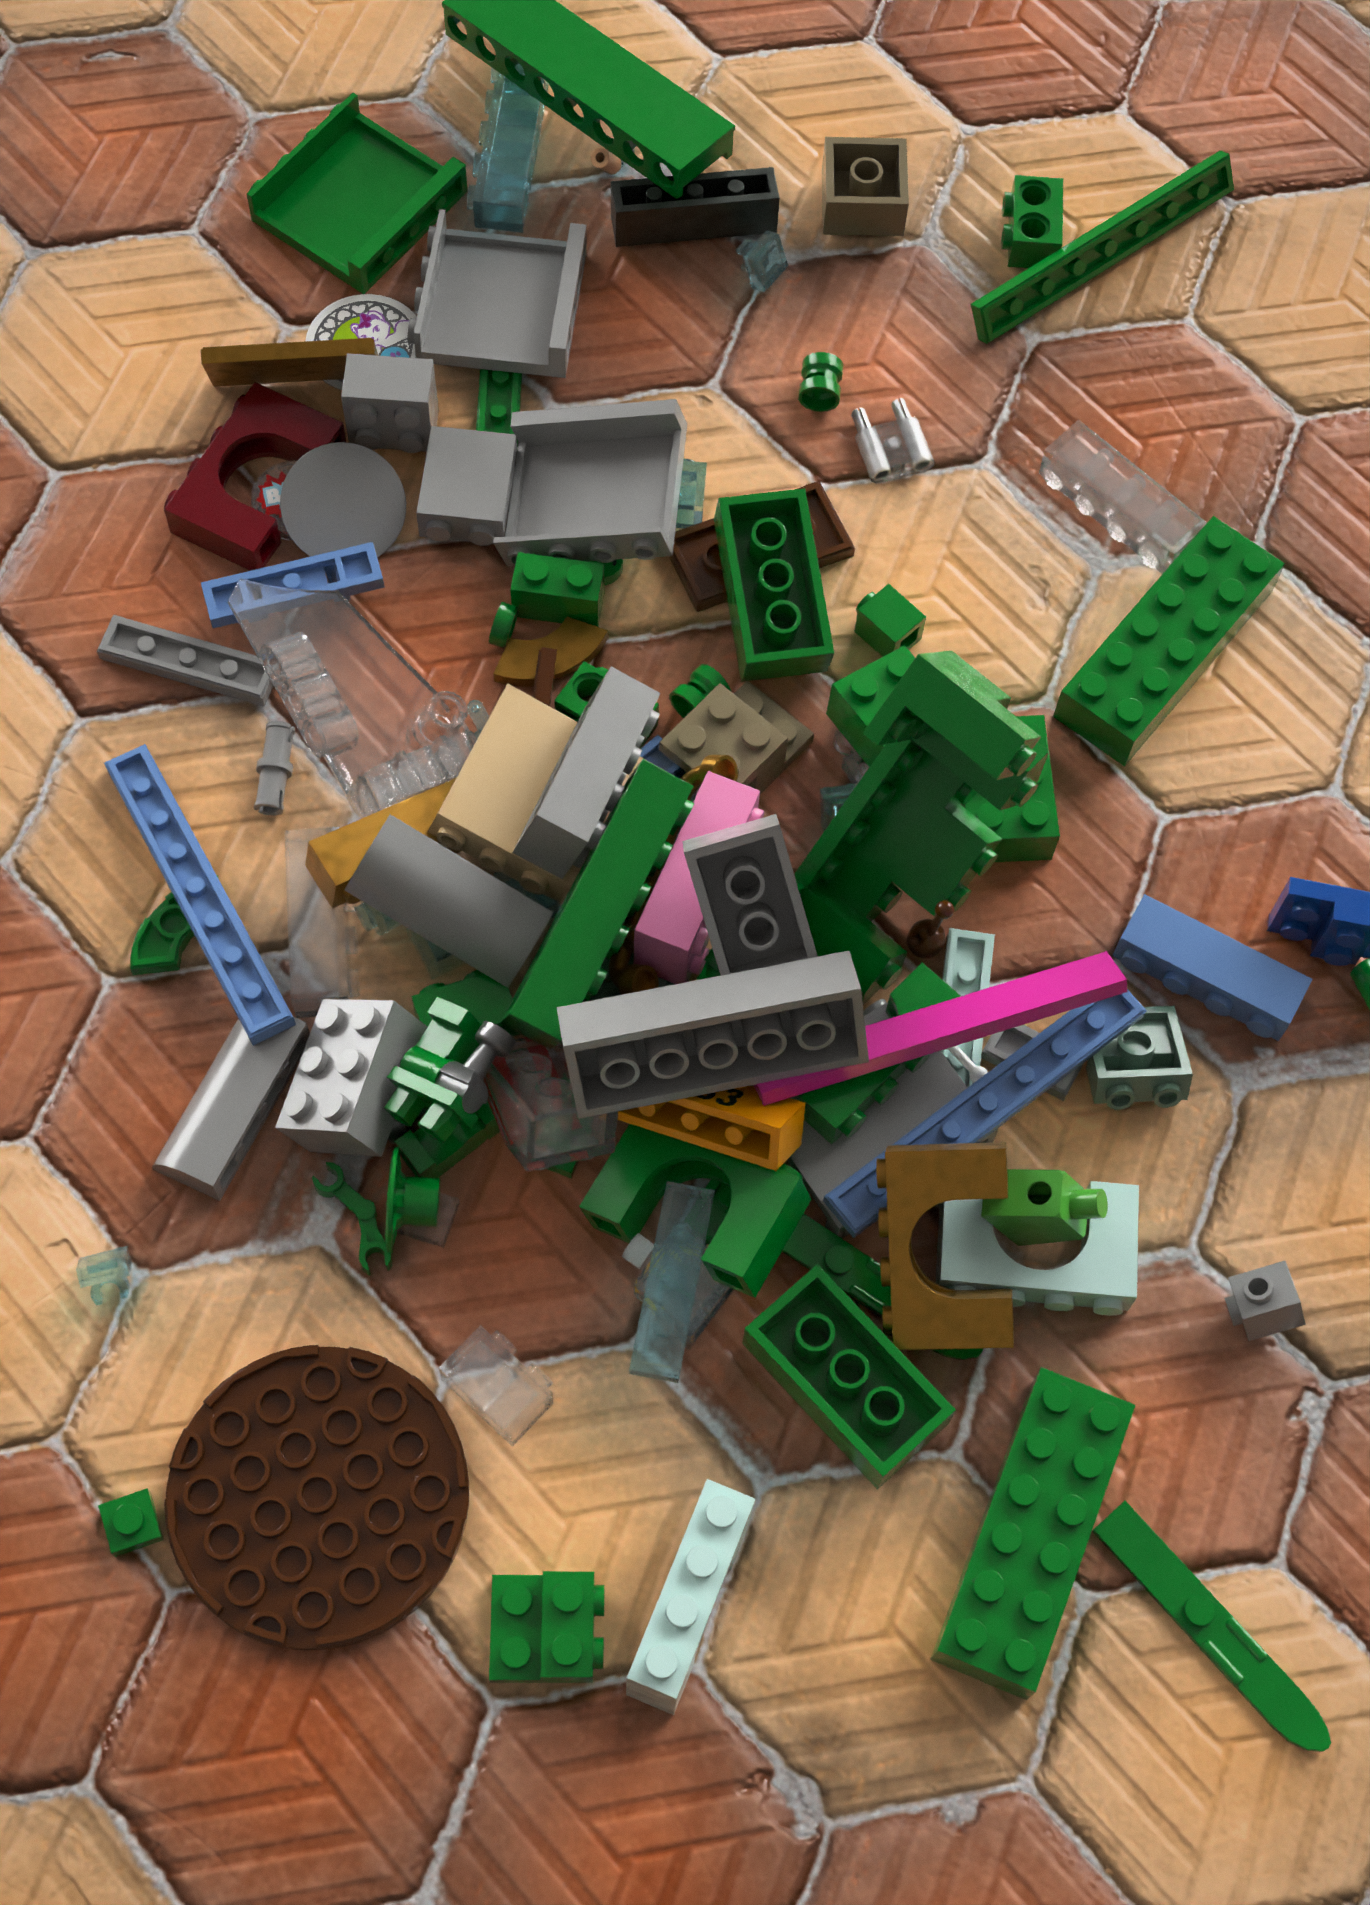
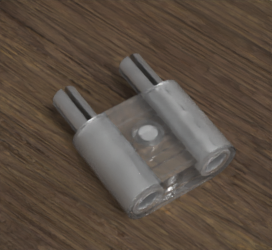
(893, 447)

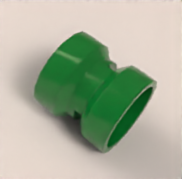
(820, 381)
(701, 683)

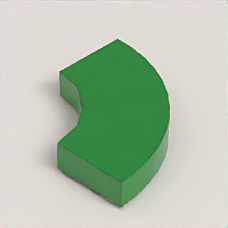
(161, 940)

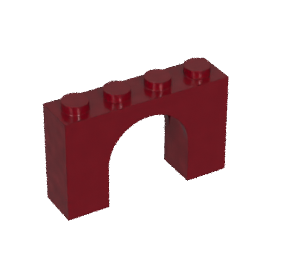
(259, 427)

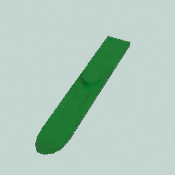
(850, 1269)
(1213, 1629)

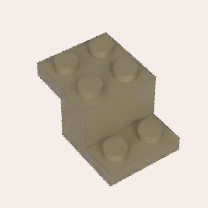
(740, 725)

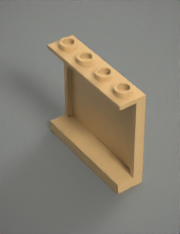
(502, 786)

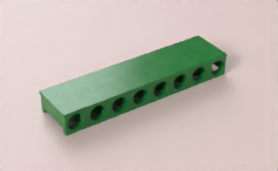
(600, 78)

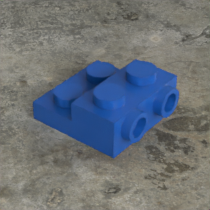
(1328, 915)

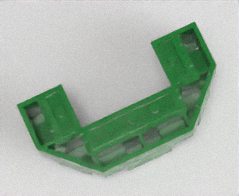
(904, 819)

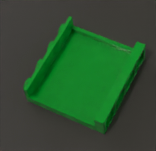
(354, 196)

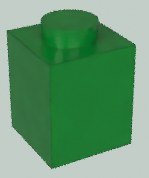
(888, 621)

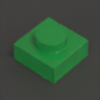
(131, 1522)

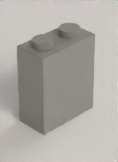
(466, 485)

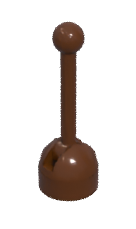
(930, 932)

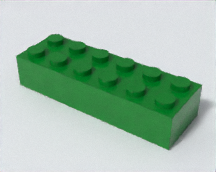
(1168, 640)
(599, 901)
(1033, 1534)

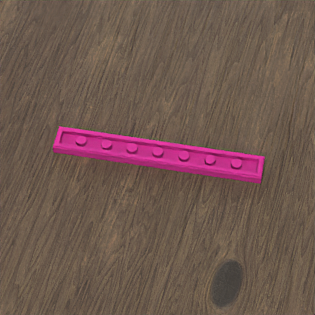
(967, 1020)

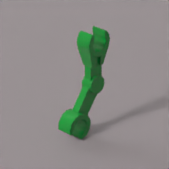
(365, 1212)

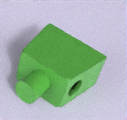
(1044, 1207)

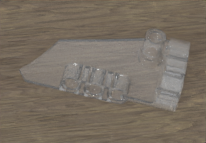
(353, 695)

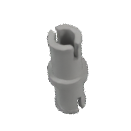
(274, 768)

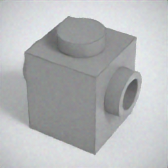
(1265, 1301)

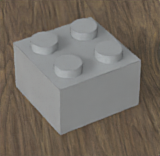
(389, 401)

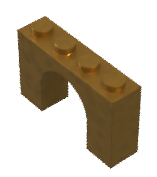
(921, 1310)

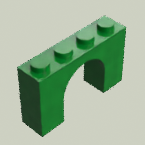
(759, 1218)

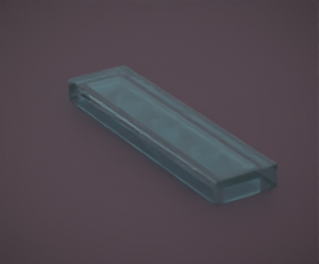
(672, 1282)

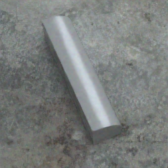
(448, 901)
(230, 1108)

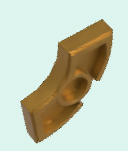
(574, 645)

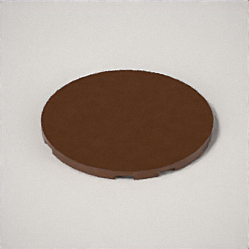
(317, 1497)

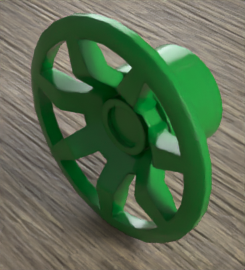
(409, 1201)

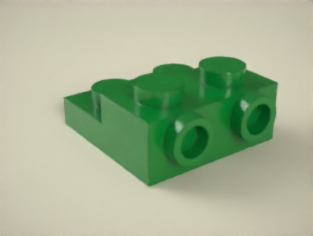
(545, 1628)

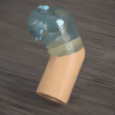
(607, 161)

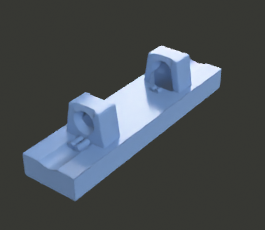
(347, 570)

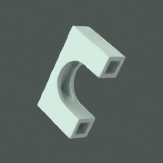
(1097, 1278)
(689, 1596)

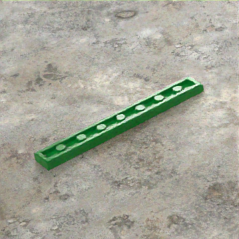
(1102, 247)

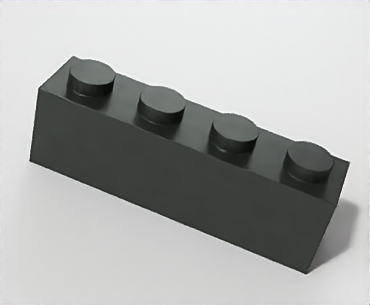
(709, 208)

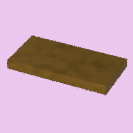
(281, 361)

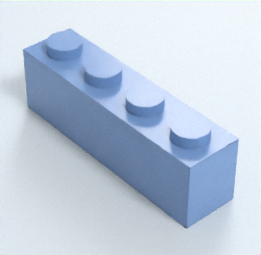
(1211, 968)

